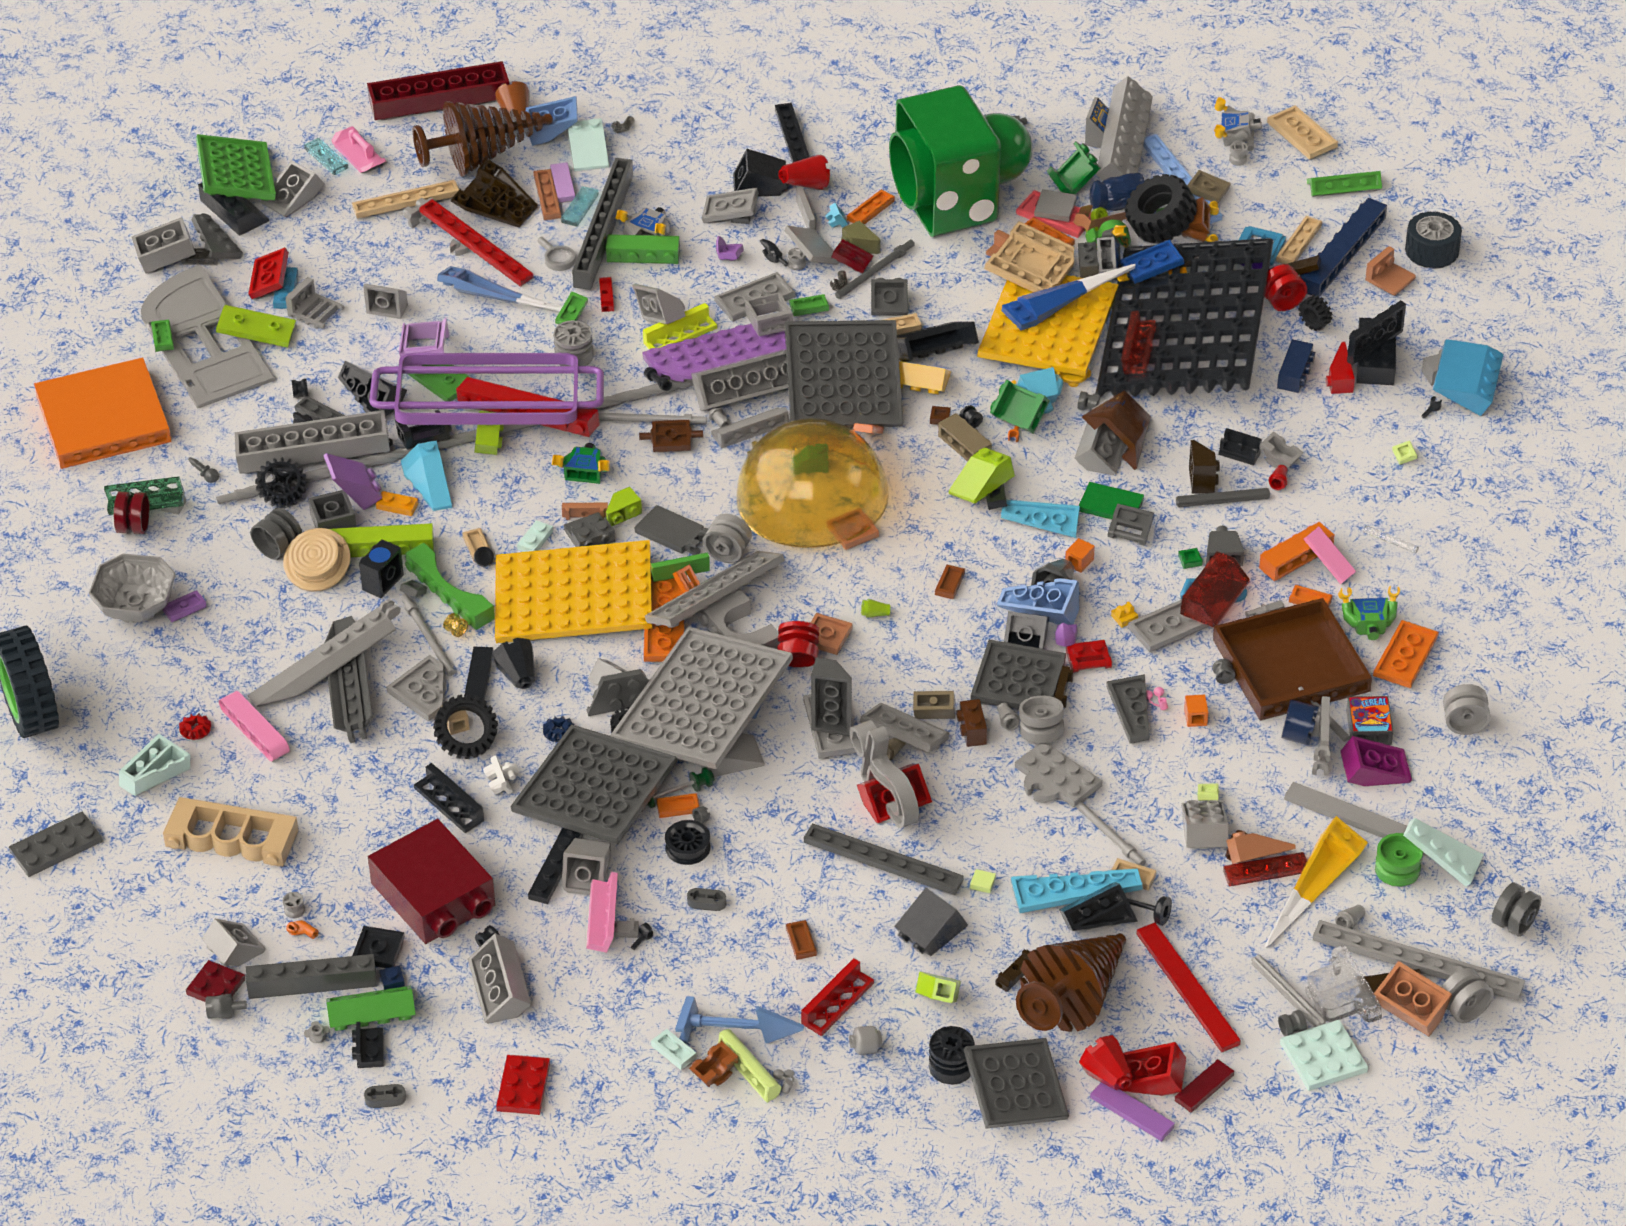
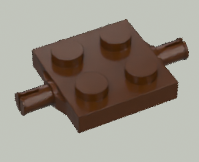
(671, 435)

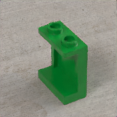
(1075, 171)
(1019, 406)

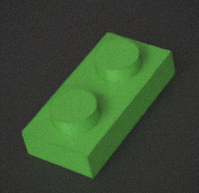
(572, 308)

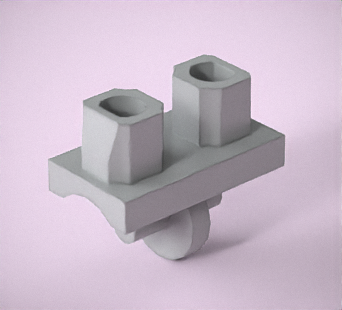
(414, 216)

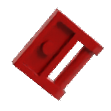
(1088, 655)

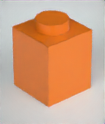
(1080, 554)
(1196, 710)

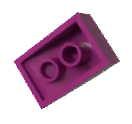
(1374, 763)

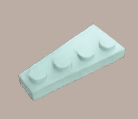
(1449, 853)

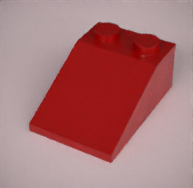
(1156, 1069)

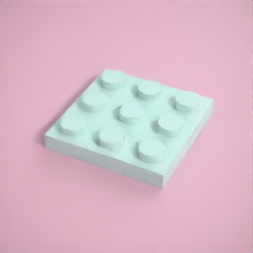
(1323, 1055)

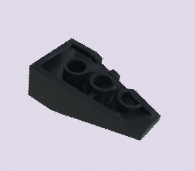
(359, 383)

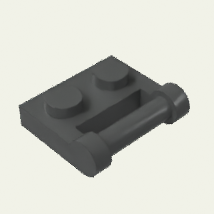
(1131, 518)

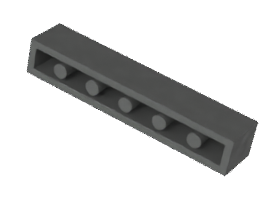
(311, 976)

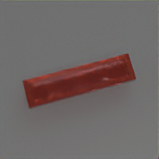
(1264, 869)

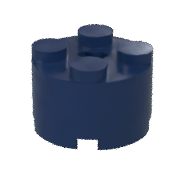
(1299, 722)

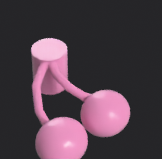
(1159, 691)

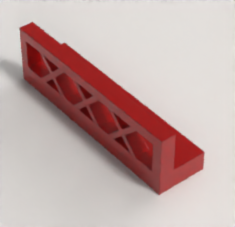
(828, 996)

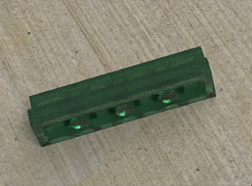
(162, 498)

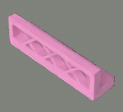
(602, 913)

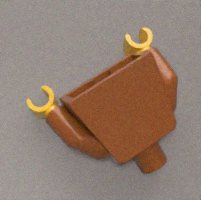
(1201, 224)

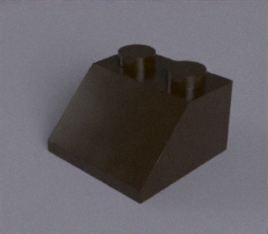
(1202, 469)

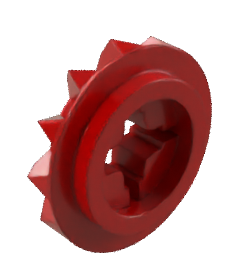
(199, 731)

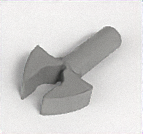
(460, 248)

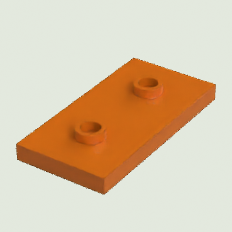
(1405, 654)

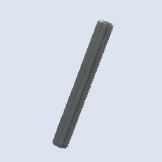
(1222, 497)

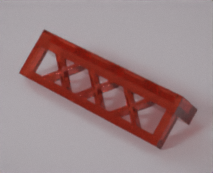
(1132, 346)

